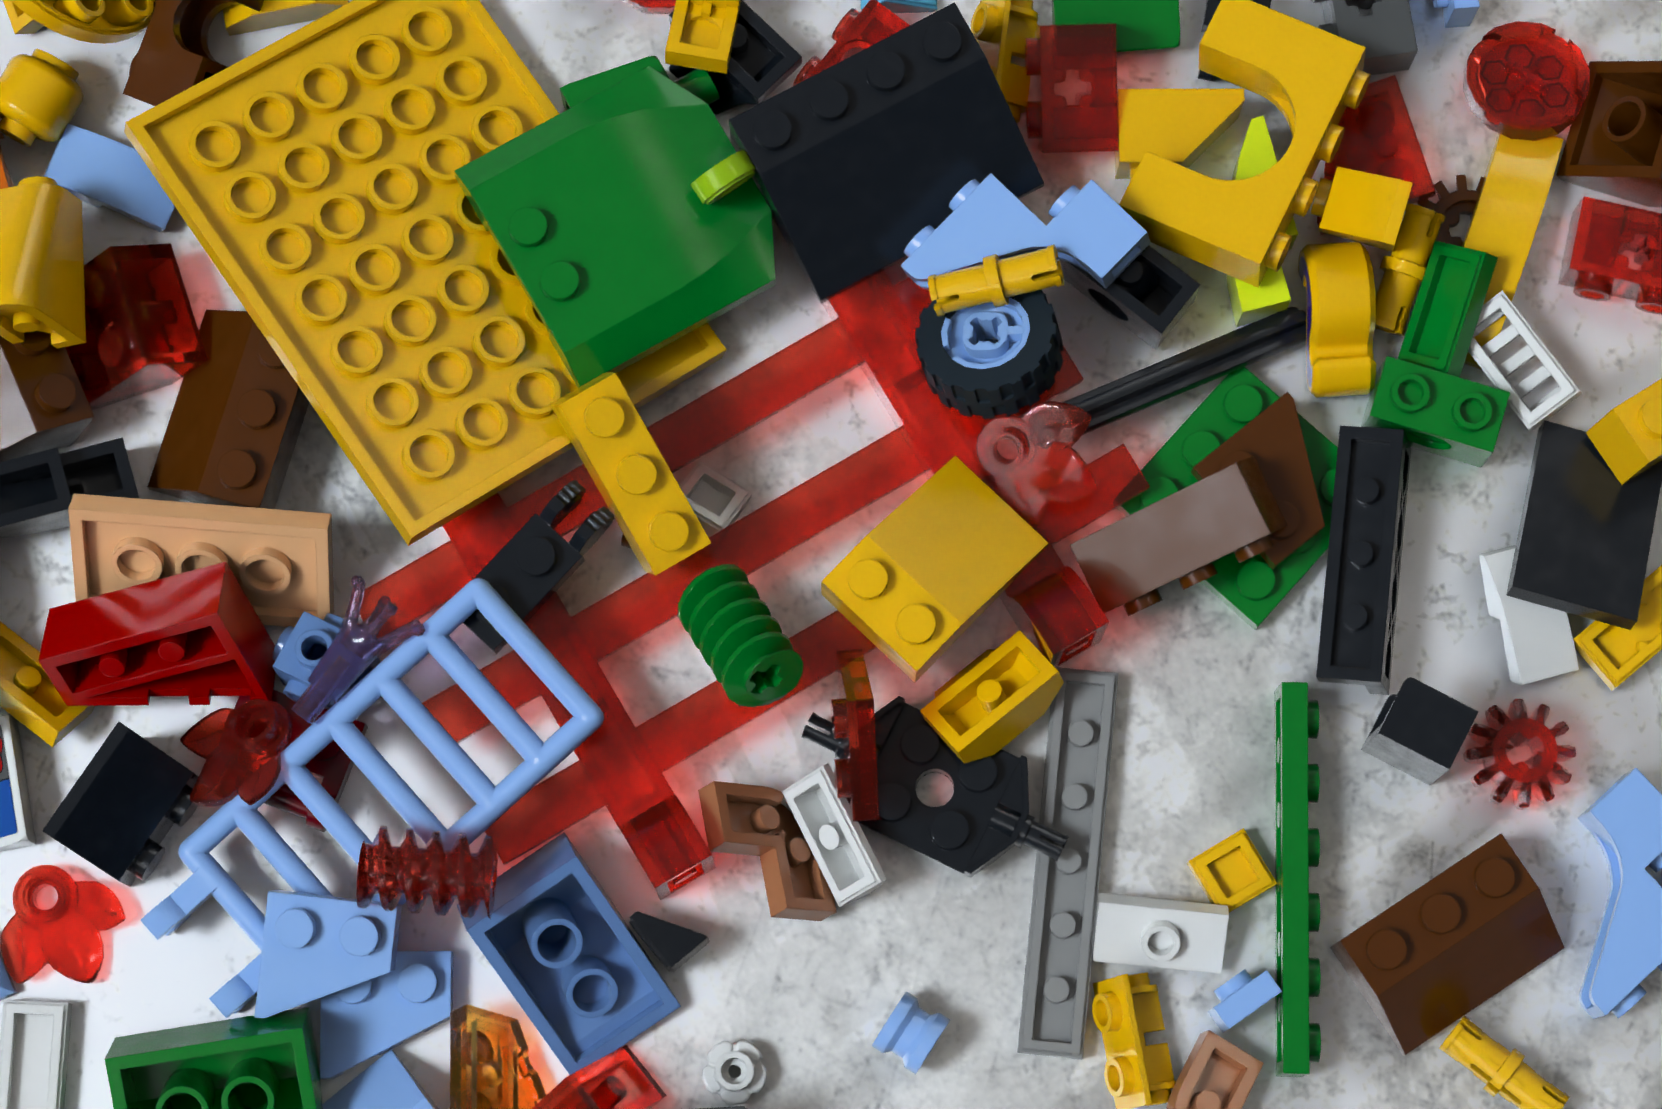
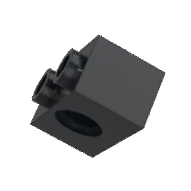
(1144, 297)

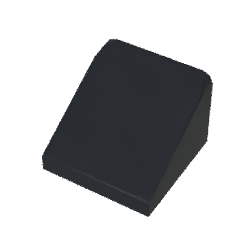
(668, 941)

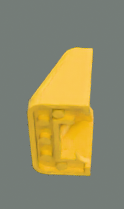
(41, 262)

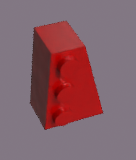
(160, 639)

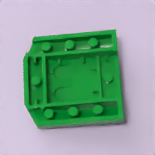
(611, 231)

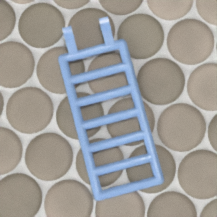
(337, 725)

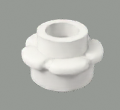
(738, 1089)

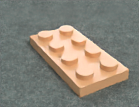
(274, 553)

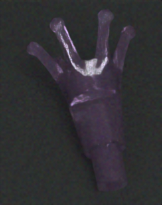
(351, 652)

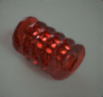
(427, 873)

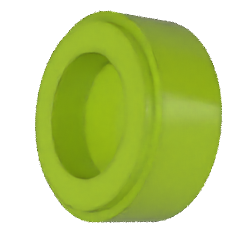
(723, 177)

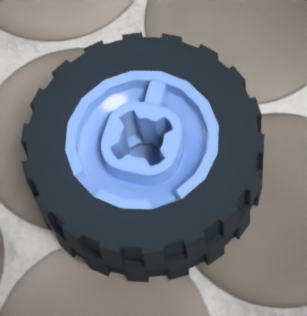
(991, 356)

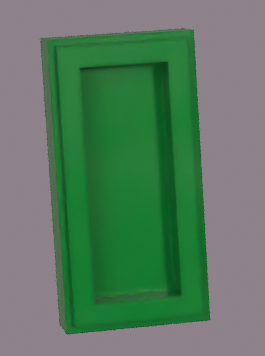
(1447, 308)

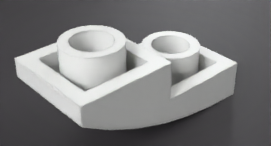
(1534, 636)

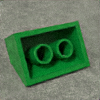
(219, 1065)

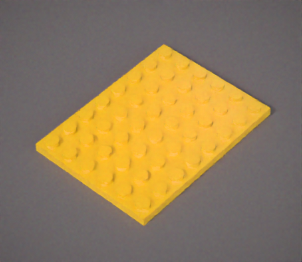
(354, 250)

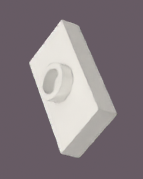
(1160, 933)

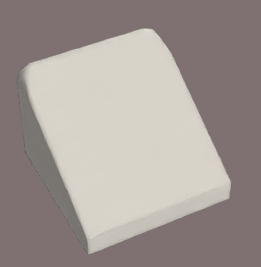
(713, 498)

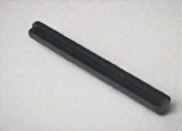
(1192, 368)

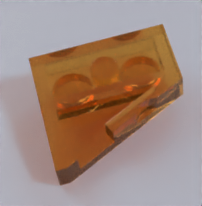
(490, 1062)

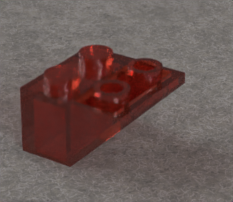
(136, 325)

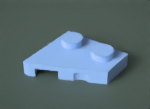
(321, 947)
(385, 1010)

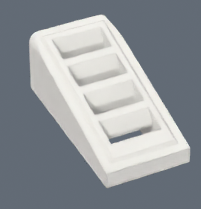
(1550, 403)

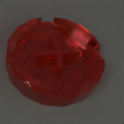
(1526, 81)

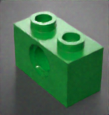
(1437, 410)

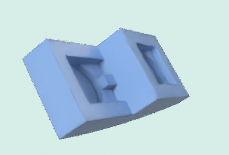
(110, 176)

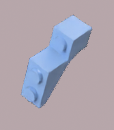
(991, 220)
(1629, 937)

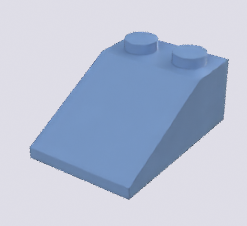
(569, 956)

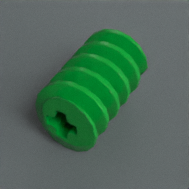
(739, 637)

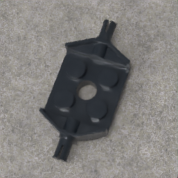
(987, 803)

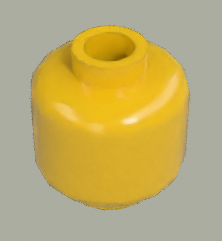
(38, 97)

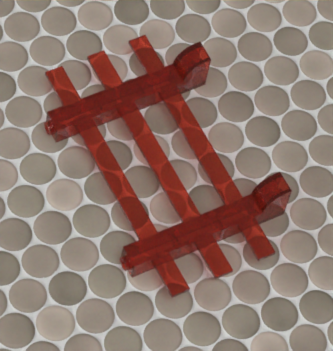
(625, 763)

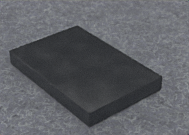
(1582, 531)

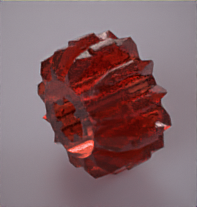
(1519, 731)

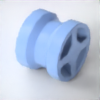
(910, 1032)

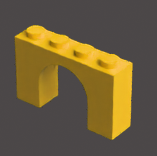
(1244, 221)

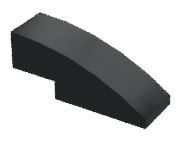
(41, 485)

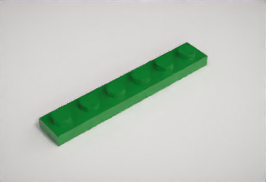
(1295, 908)

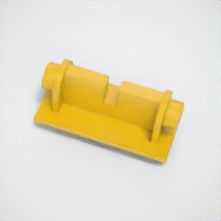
(1001, 33)
(1123, 1012)

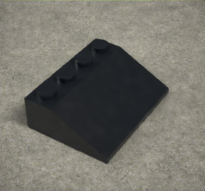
(882, 149)

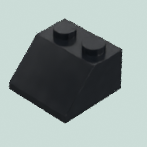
(124, 806)

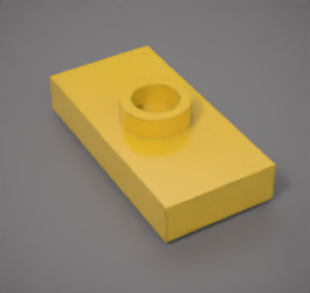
(1618, 651)

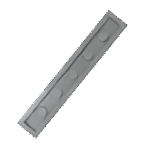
(1068, 888)

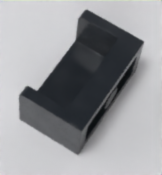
(1420, 731)

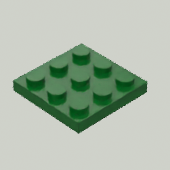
(1252, 585)

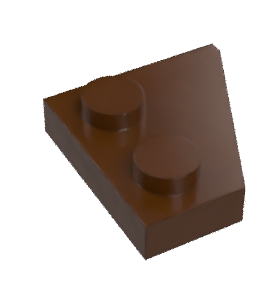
(1282, 457)

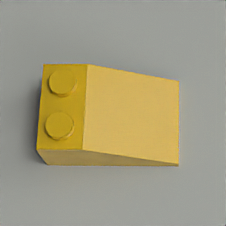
(932, 567)

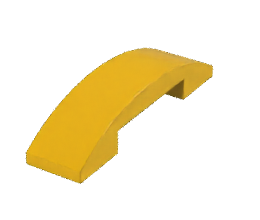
(1510, 213)

